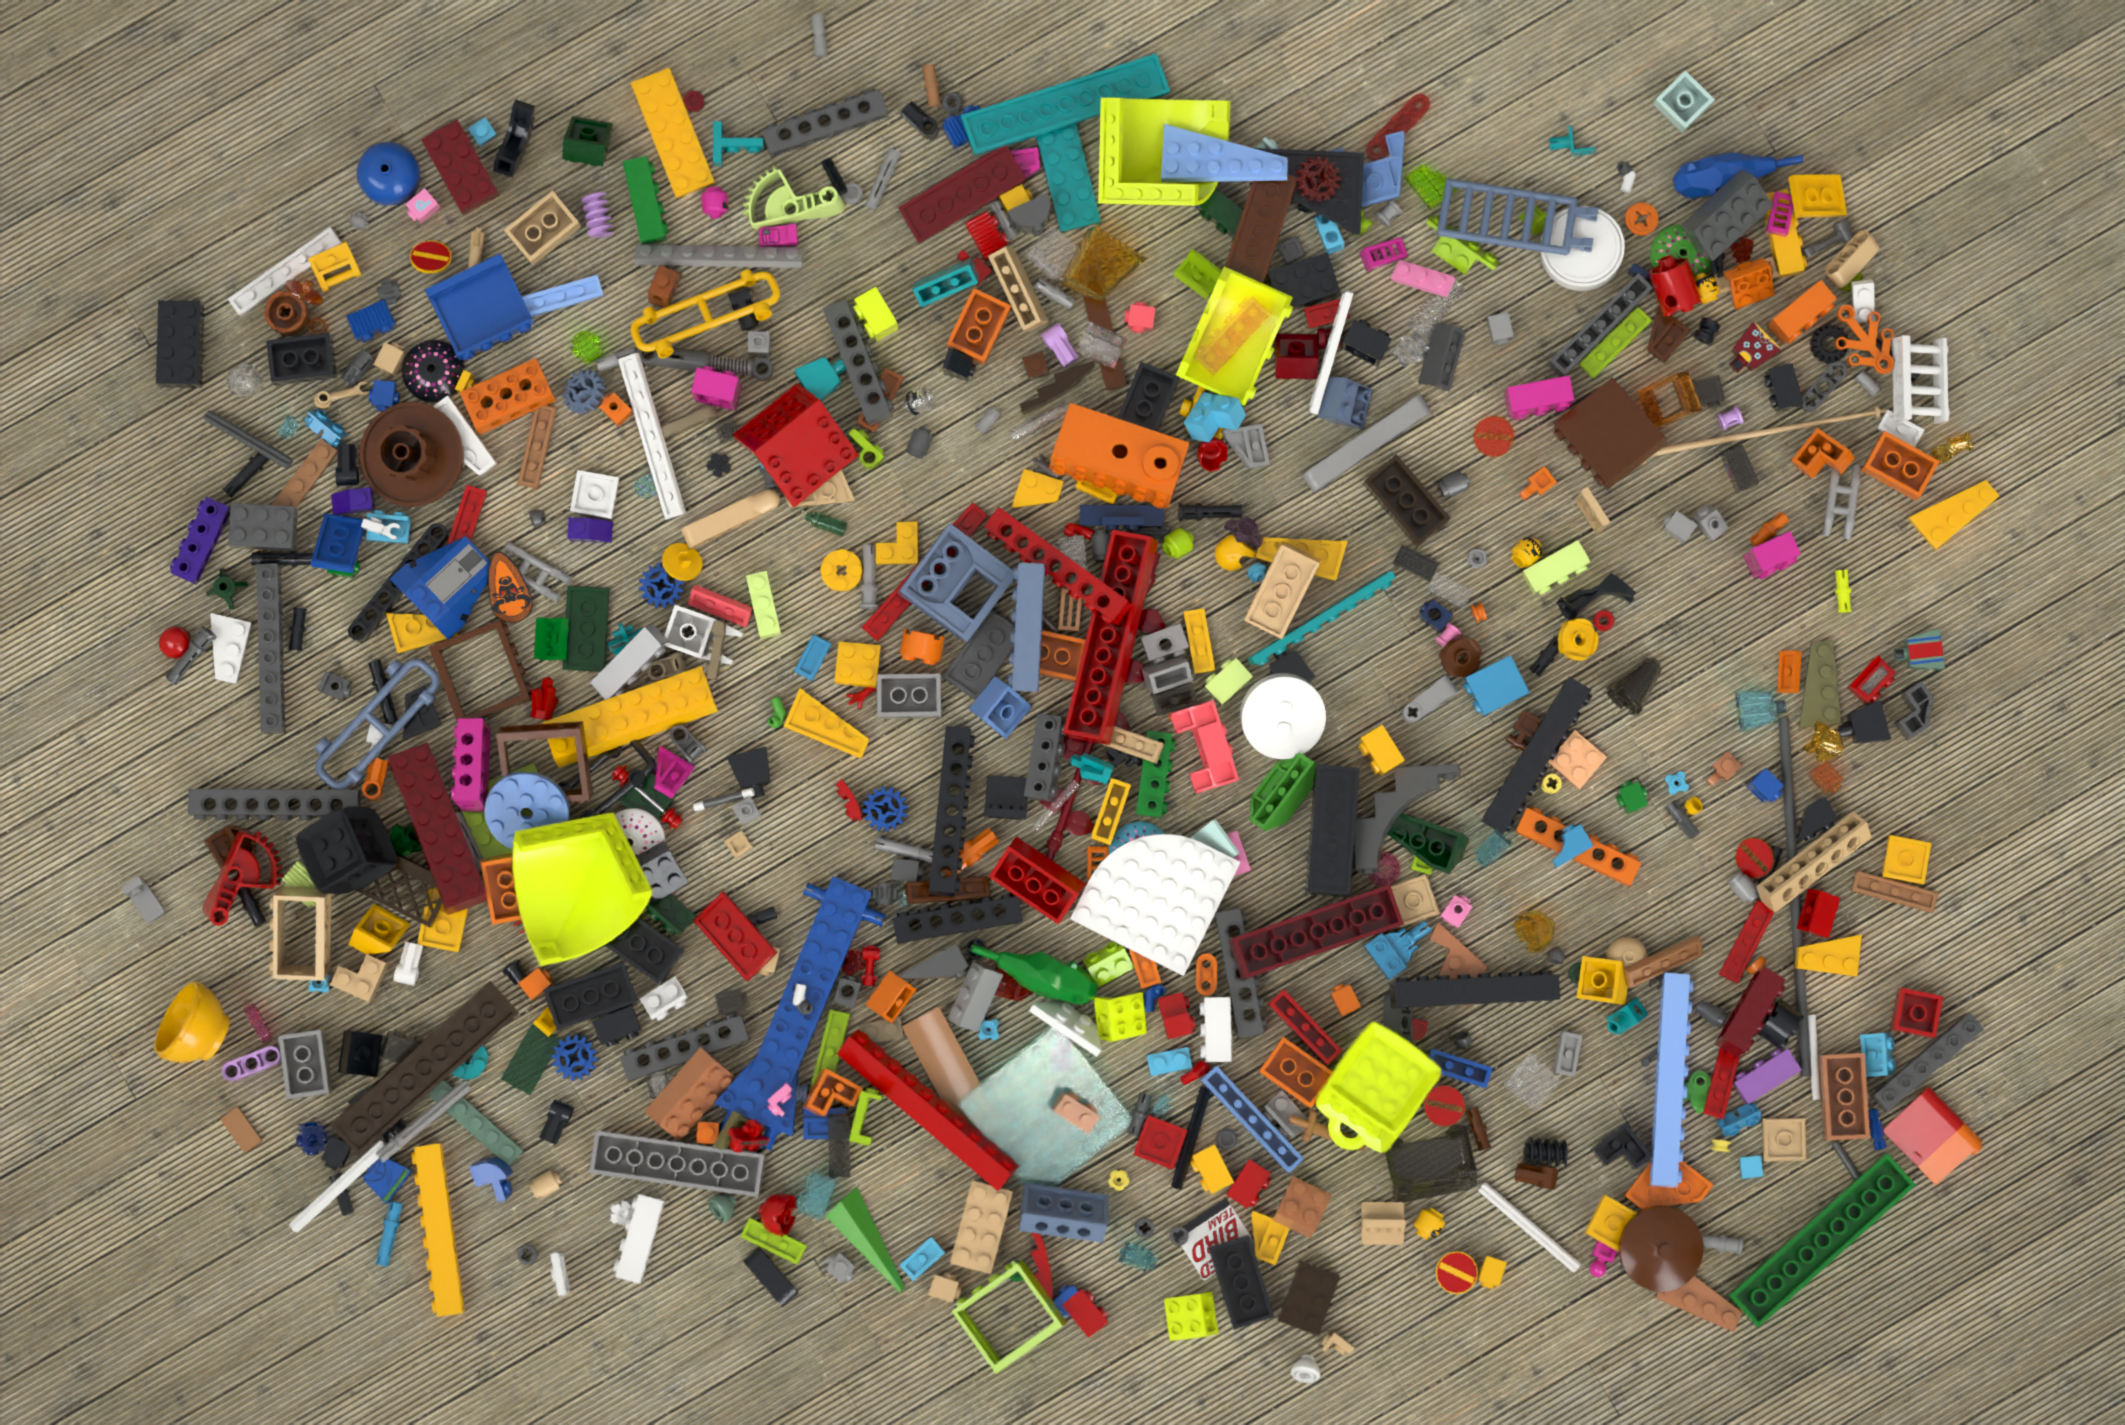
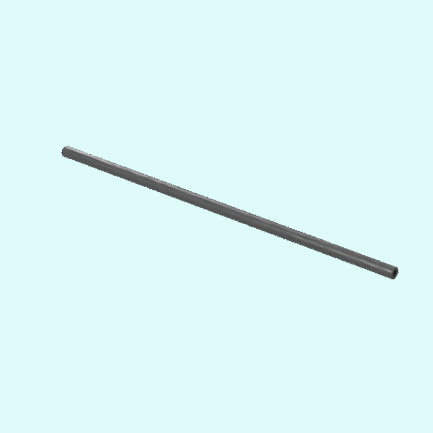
(1795, 904)

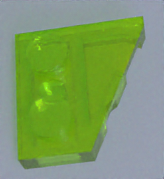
(1428, 185)

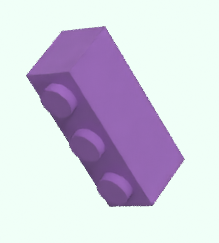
(1766, 1075)

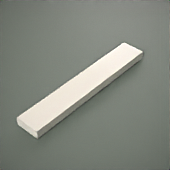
(287, 269)
(1330, 351)

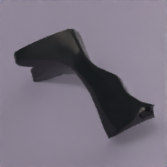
(1581, 599)

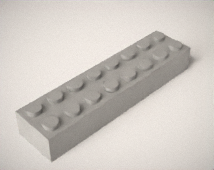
(677, 1163)

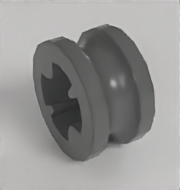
(1181, 1242)
(533, 1257)

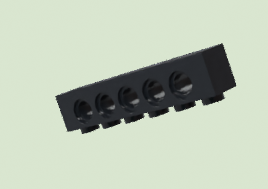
(903, 919)

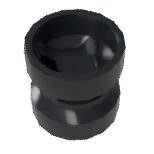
(1706, 331)
(977, 941)

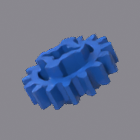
(659, 595)
(889, 795)
(569, 1067)

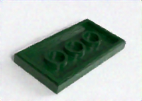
(588, 628)

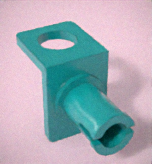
(1568, 142)
(1626, 1017)

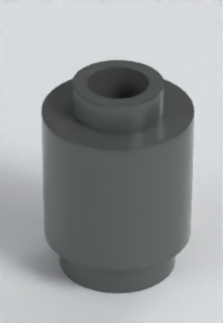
(919, 442)
(1453, 484)
(1100, 545)

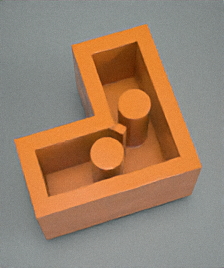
(1821, 450)
(830, 1087)

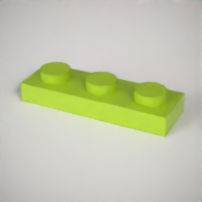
(782, 1246)

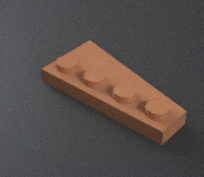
(1703, 1302)

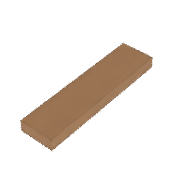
(537, 447)
(1894, 891)
(1663, 961)

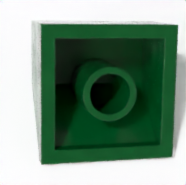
(587, 141)

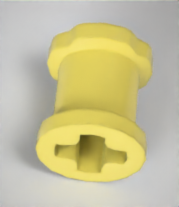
(1557, 786)

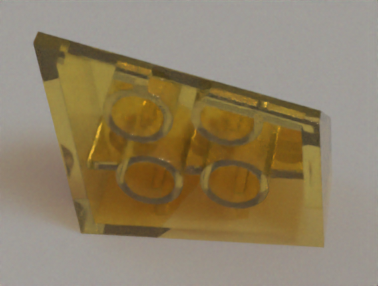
(1099, 264)

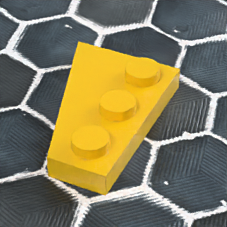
(413, 631)
(1832, 956)

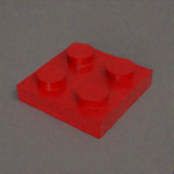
(1160, 1142)

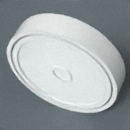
(1585, 269)
(1282, 715)

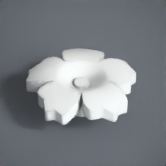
(621, 1212)

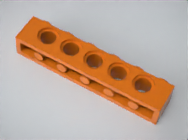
(1625, 875)

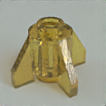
(1824, 743)

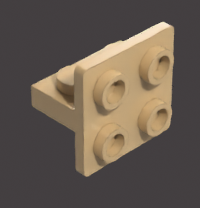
(1382, 1223)

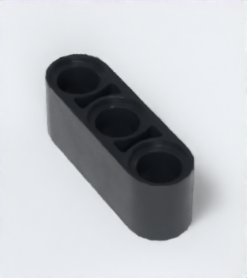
(770, 1277)

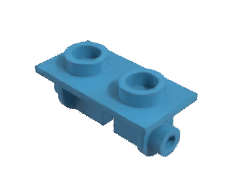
(319, 420)
(1748, 1116)

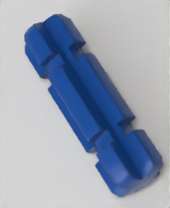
(1876, 1130)

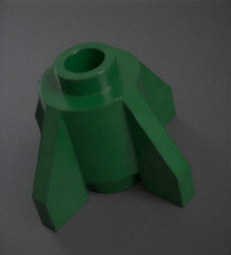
(230, 592)
(404, 840)

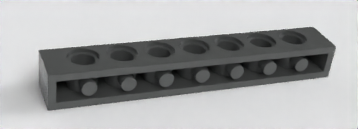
(271, 649)
(198, 798)

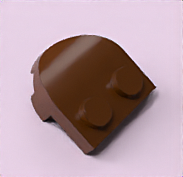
(221, 843)

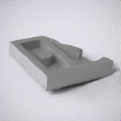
(1249, 445)

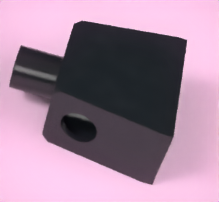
(1291, 664)
(1866, 725)
(751, 769)

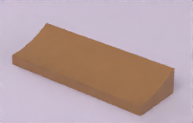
(942, 1058)

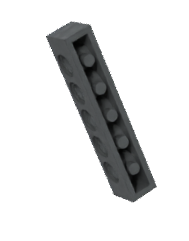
(837, 126)
(835, 316)
(1600, 326)
(1258, 1024)
(1927, 1062)
(634, 1070)

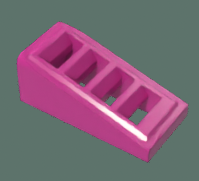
(1777, 230)
(1368, 261)

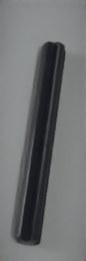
(1190, 1138)

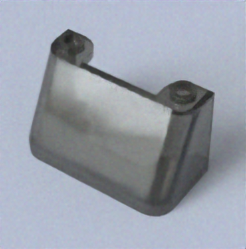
(1431, 1166)

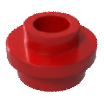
(1610, 620)

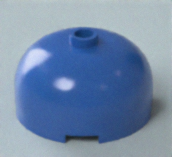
(397, 183)

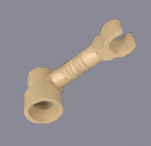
(354, 391)

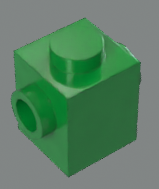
(1631, 796)

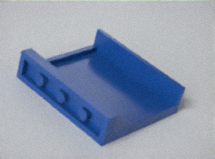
(480, 307)

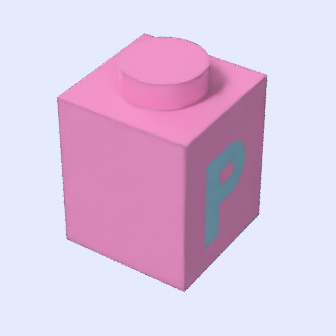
(422, 206)

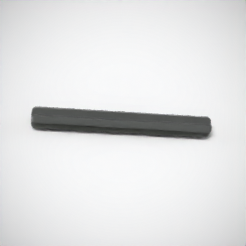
(248, 439)

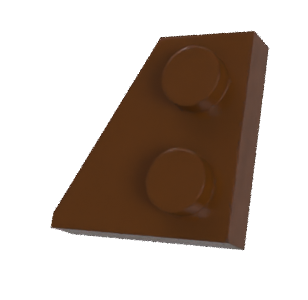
(1666, 336)

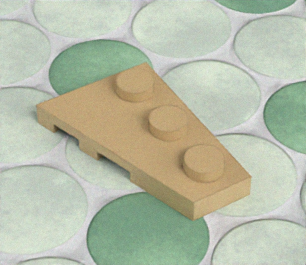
(831, 492)

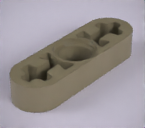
(689, 422)

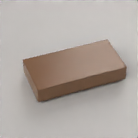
(241, 1129)

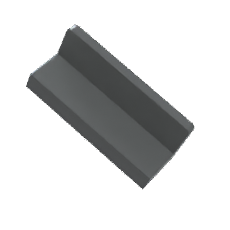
(1442, 356)

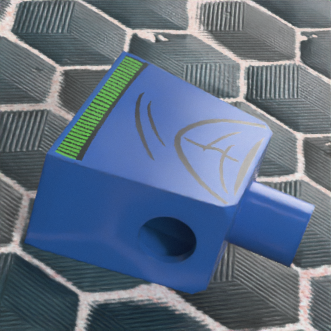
(386, 1178)

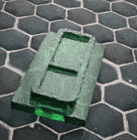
(530, 1060)

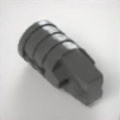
(357, 367)

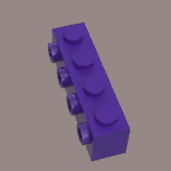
(200, 541)

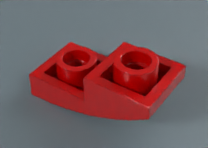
(853, 810)

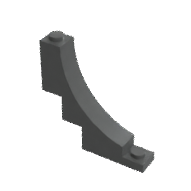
(1410, 785)

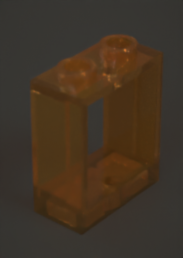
(1685, 393)

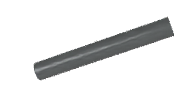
(1845, 1159)

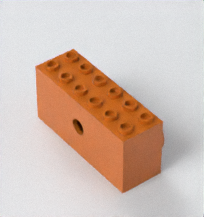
(1092, 442)

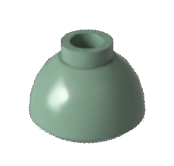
(722, 1207)

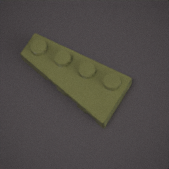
(1820, 688)

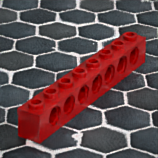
(1117, 606)

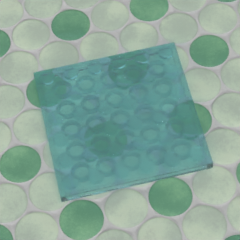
(1017, 1114)

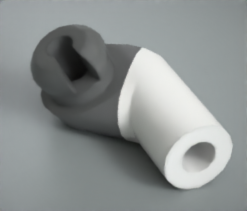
(1627, 174)
(800, 1001)

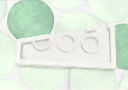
(475, 452)

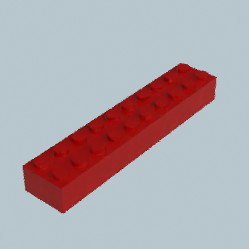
(1110, 645)

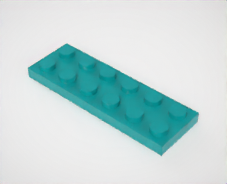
(1068, 179)

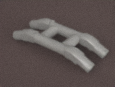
(1849, 511)
(546, 569)

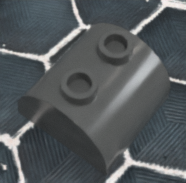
(1031, 216)

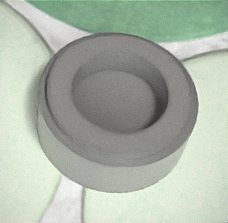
(853, 194)

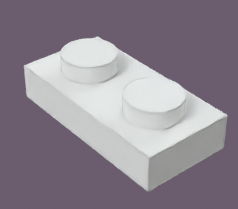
(1863, 300)
(1903, 430)

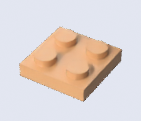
(1577, 759)

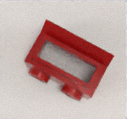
(1871, 680)

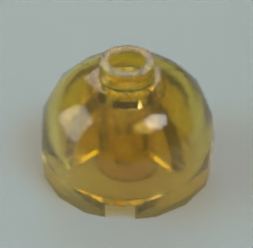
(1535, 929)

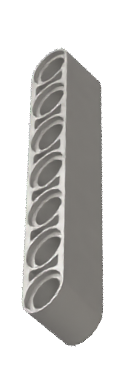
(1366, 443)

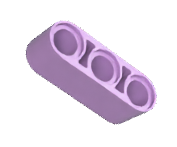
(242, 1063)

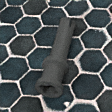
(196, 648)

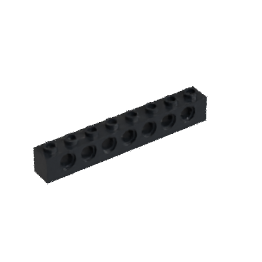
(953, 737)

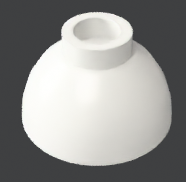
(1305, 1369)

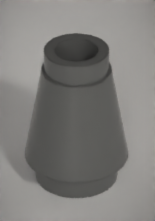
(1714, 1015)

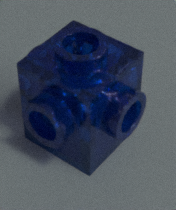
(311, 1137)

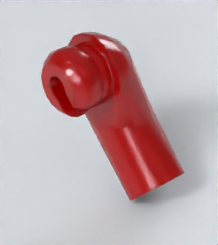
(1072, 528)
(1196, 1072)

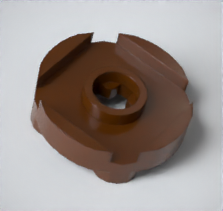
(1453, 649)

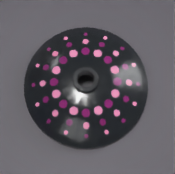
(437, 384)

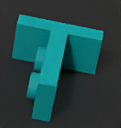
(732, 145)

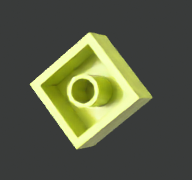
(876, 314)

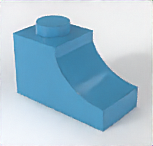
(1573, 843)

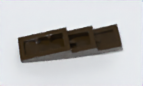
(1064, 382)

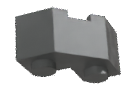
(1920, 703)

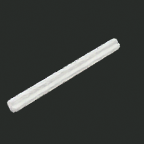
(336, 1188)
(1529, 1227)

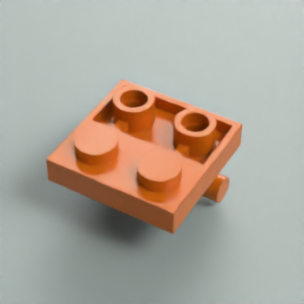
(1750, 282)

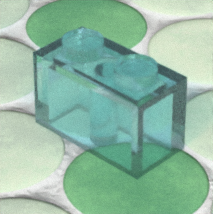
(816, 1196)

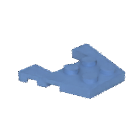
(1384, 177)

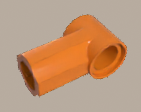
(375, 777)

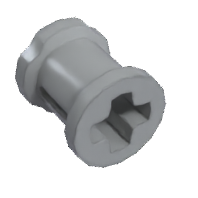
(1390, 212)

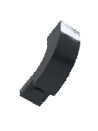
(516, 139)

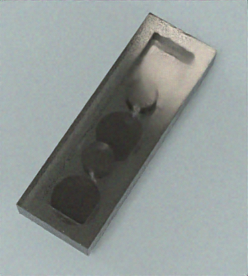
(839, 1145)

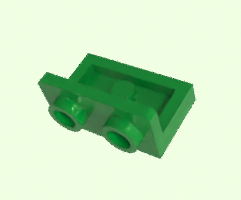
(551, 639)

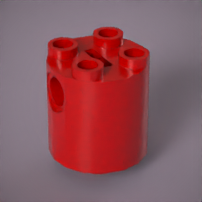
(1674, 285)

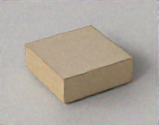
(738, 844)

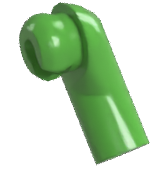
(779, 713)

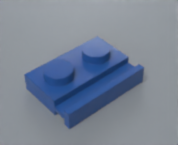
(817, 1127)

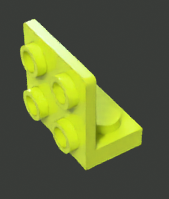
(1120, 1017)
(1191, 1316)

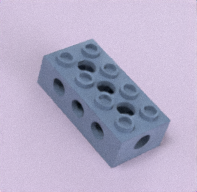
(1064, 1212)

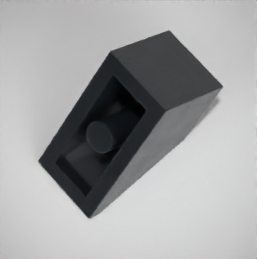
(958, 365)

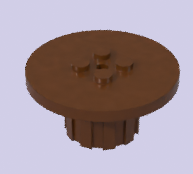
(411, 454)

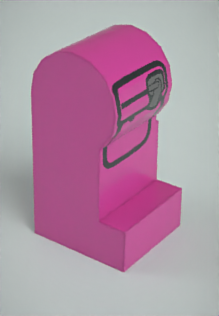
(778, 236)

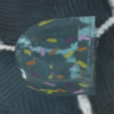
(645, 487)

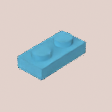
(1169, 1061)
(922, 1258)

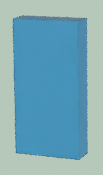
(812, 657)

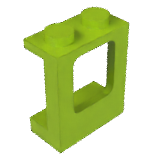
(860, 1117)

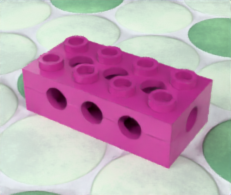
(472, 764)

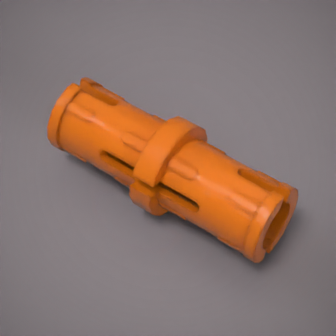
(1769, 529)

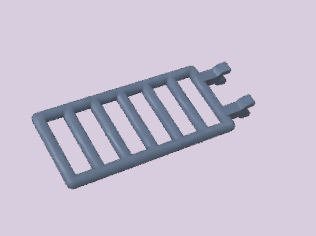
(1569, 242)

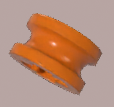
(1478, 612)

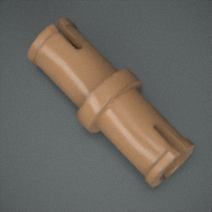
(931, 85)

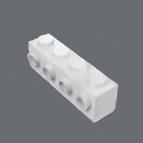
(640, 1238)

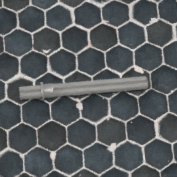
(423, 1121)

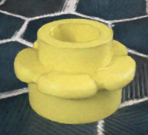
(1113, 1179)

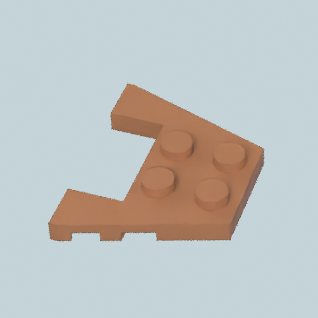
(1459, 958)

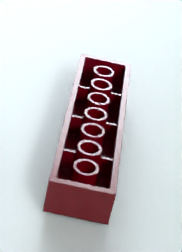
(437, 829)
(1315, 932)

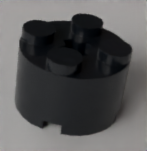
(1781, 1024)

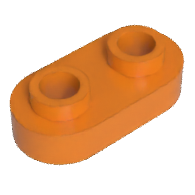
(1206, 974)

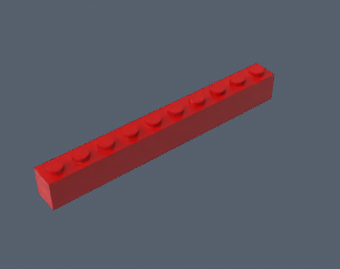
(928, 1109)

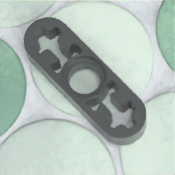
(1829, 371)

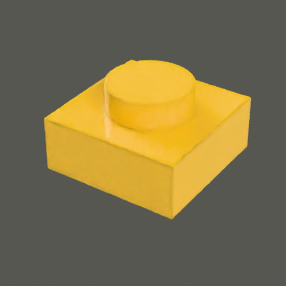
(465, 381)
(545, 1022)

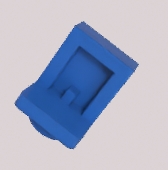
(1064, 1294)

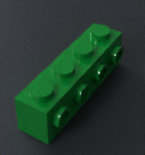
(1153, 779)

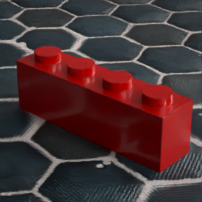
(1304, 1027)

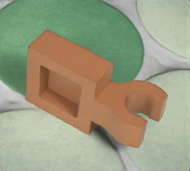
(1724, 768)

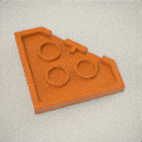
(1690, 1190)

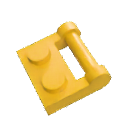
(331, 260)

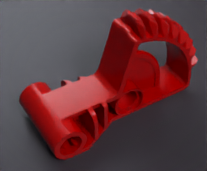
(248, 874)

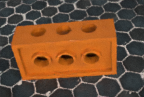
(498, 387)

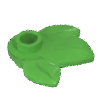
(1697, 1093)

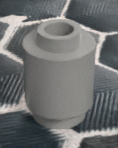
(1743, 887)

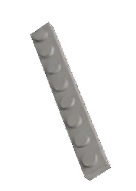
(719, 256)

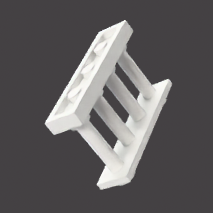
(1902, 379)

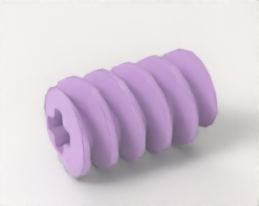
(595, 215)

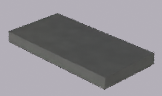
(981, 656)

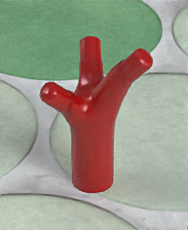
(860, 696)

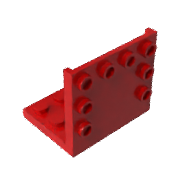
(797, 443)

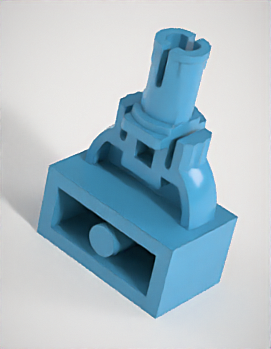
(1392, 951)

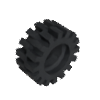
(1820, 352)

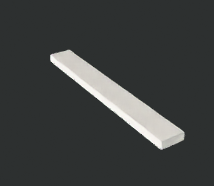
(652, 436)

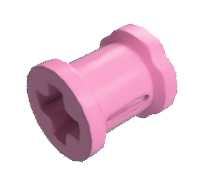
(1449, 633)

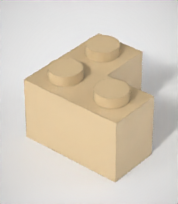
(361, 984)

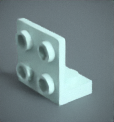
(1215, 837)

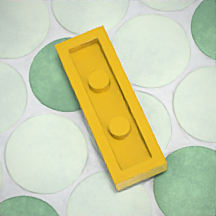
(1199, 641)

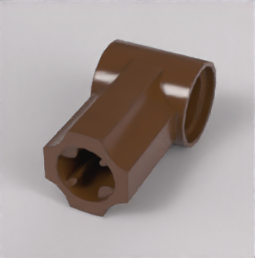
(1540, 1176)

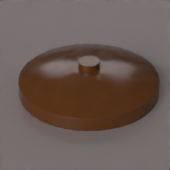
(1661, 1248)

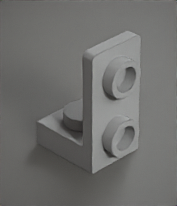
(143, 899)

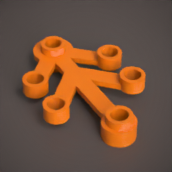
(1866, 342)

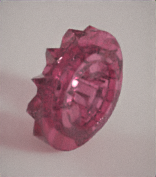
(1391, 874)

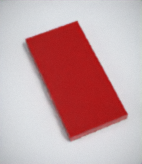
(735, 936)

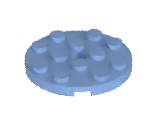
(522, 791)

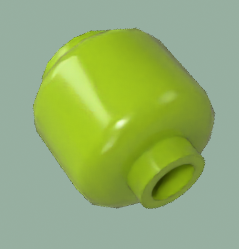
(1178, 543)

